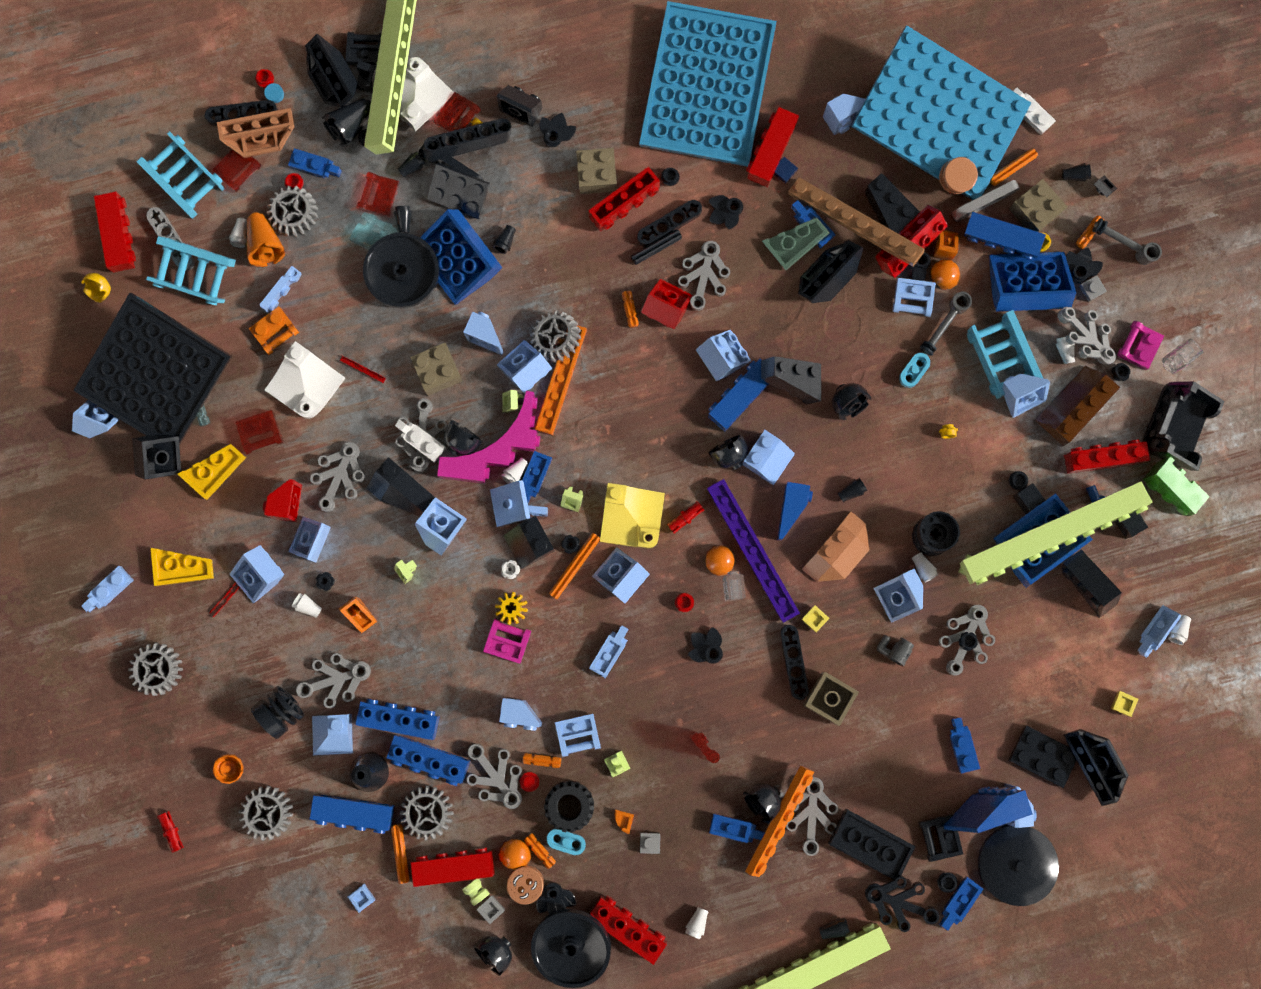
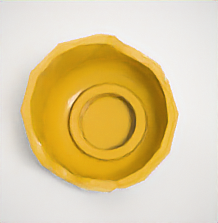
(96, 287)

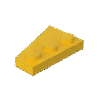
(210, 473)
(179, 568)

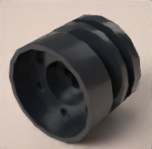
(943, 527)
(281, 708)

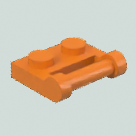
(271, 325)

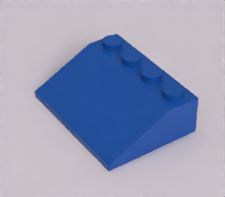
(461, 256)
(1031, 284)
(1042, 514)
(990, 809)

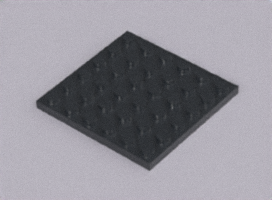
(152, 371)

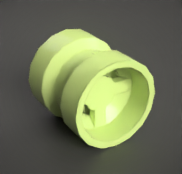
(475, 891)

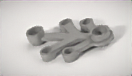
(705, 272)
(1089, 337)
(422, 424)
(339, 473)
(974, 622)
(336, 679)
(497, 778)
(812, 812)

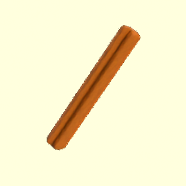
(574, 566)

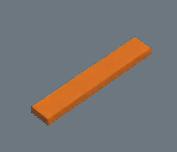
(558, 389)

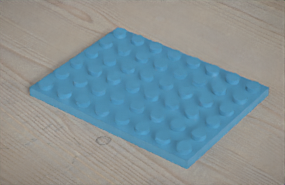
(707, 83)
(939, 109)

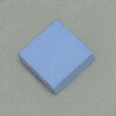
(538, 511)
(361, 898)

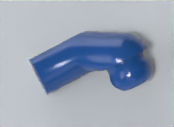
(1093, 494)

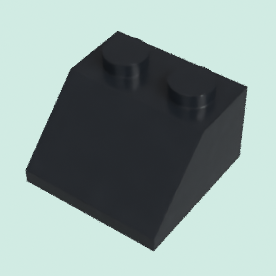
(519, 104)
(156, 456)
(529, 542)

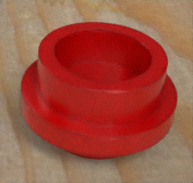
(264, 78)
(294, 180)
(684, 602)
(529, 782)

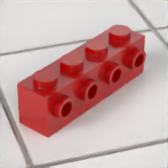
(773, 146)
(624, 199)
(921, 231)
(114, 232)
(1106, 457)
(452, 868)
(628, 930)

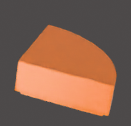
(624, 820)

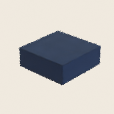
(785, 170)

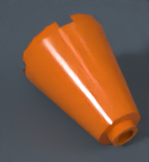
(262, 242)

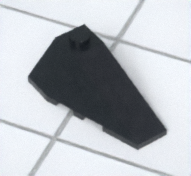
(399, 489)

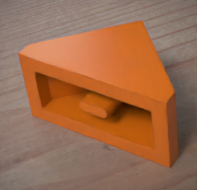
(946, 245)
(358, 614)

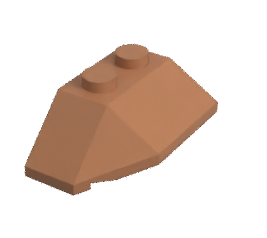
(257, 133)
(840, 551)

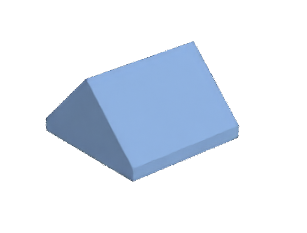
(309, 539)

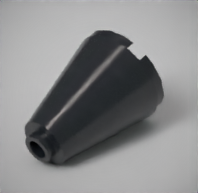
(347, 121)
(369, 772)

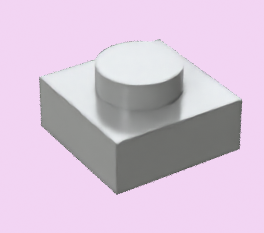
(1093, 288)
(650, 843)
(491, 909)

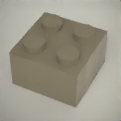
(596, 170)
(1038, 207)
(436, 369)
(830, 698)

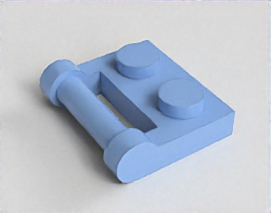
(914, 290)
(577, 728)

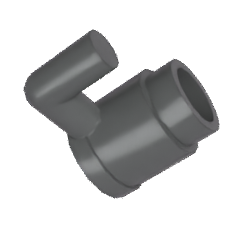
(900, 651)

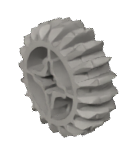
(287, 224)
(562, 343)
(144, 681)
(419, 807)
(270, 818)

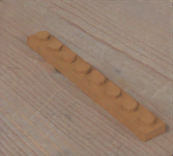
(856, 222)

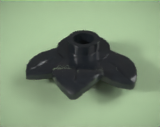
(556, 128)
(723, 212)
(1083, 263)
(917, 272)
(704, 644)
(559, 901)

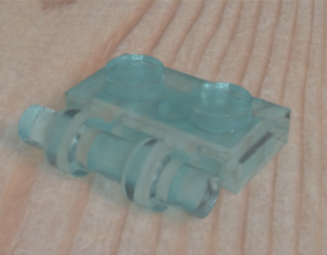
(365, 236)

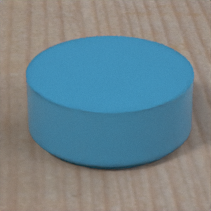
(274, 93)

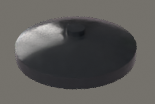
(401, 270)
(1018, 865)
(571, 948)

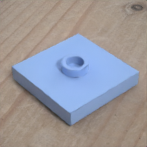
(510, 503)

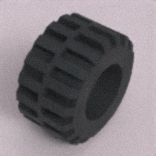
(561, 822)

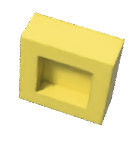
(815, 618)
(1124, 703)

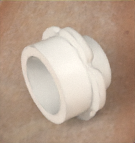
(510, 574)

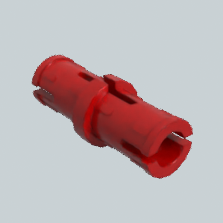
(685, 517)
(170, 831)

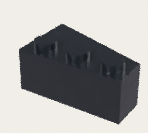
(890, 204)
(794, 376)
(1091, 583)

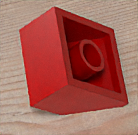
(666, 304)
(284, 502)

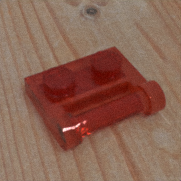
(452, 112)
(232, 165)
(384, 196)
(256, 426)
(701, 741)

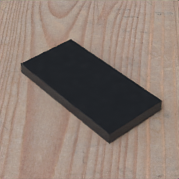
(871, 844)

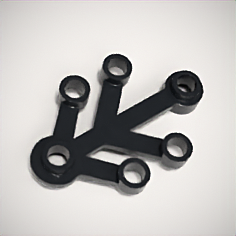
(898, 902)

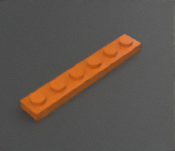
(777, 826)

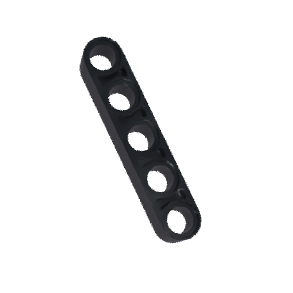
(467, 140)

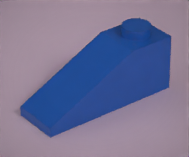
(794, 502)

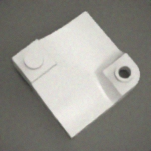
(422, 94)
(304, 381)

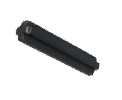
(656, 247)

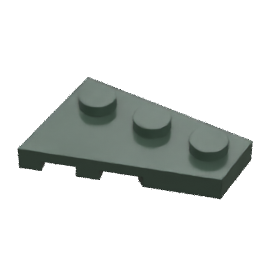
(795, 243)

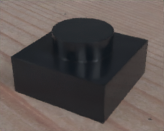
(1105, 186)

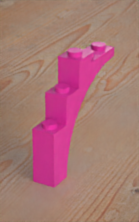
(519, 437)

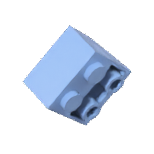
(842, 112)
(723, 354)
(518, 712)

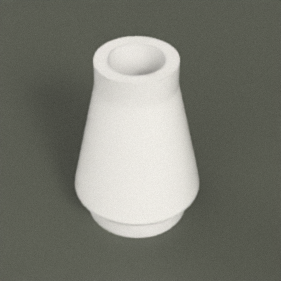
(238, 236)
(1066, 350)
(515, 471)
(924, 567)
(306, 605)
(1180, 631)
(697, 923)

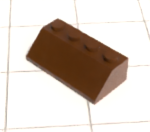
(1077, 404)

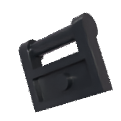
(362, 52)
(948, 839)

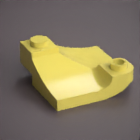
(631, 516)

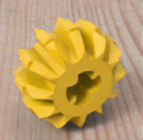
(515, 613)

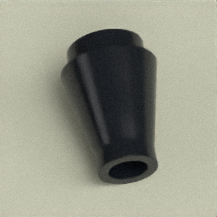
(411, 164)
(1077, 173)
(403, 218)
(504, 241)
(852, 490)
(835, 929)

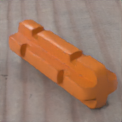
(1087, 234)
(630, 309)
(542, 760)
(539, 851)

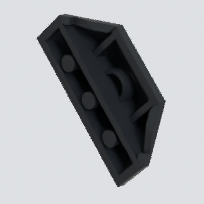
(329, 72)
(830, 272)
(1099, 764)

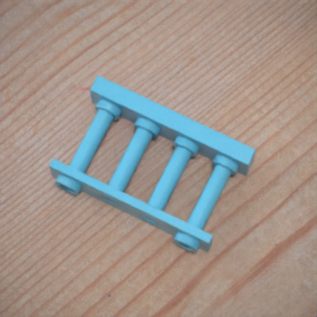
(164, 178)
(186, 252)
(1016, 339)

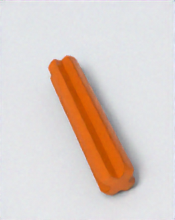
(1014, 166)
(400, 854)

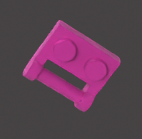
(1146, 347)
(504, 647)

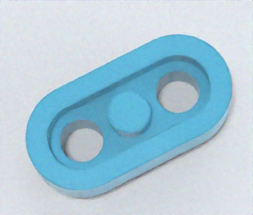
(914, 371)
(565, 843)

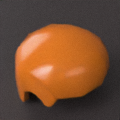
(945, 274)
(719, 560)
(228, 768)
(514, 854)

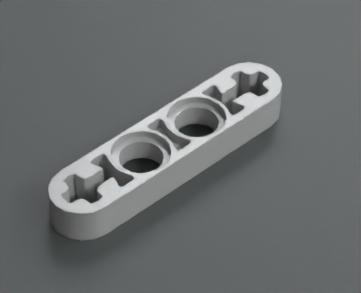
(985, 200)
(173, 234)

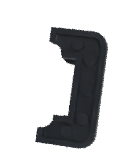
(1179, 422)

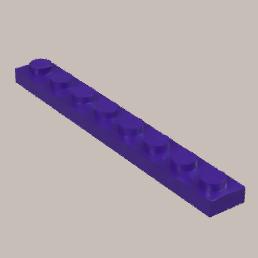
(753, 551)

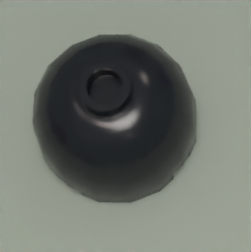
(850, 400)
(460, 439)
(730, 453)
(763, 800)
(494, 952)

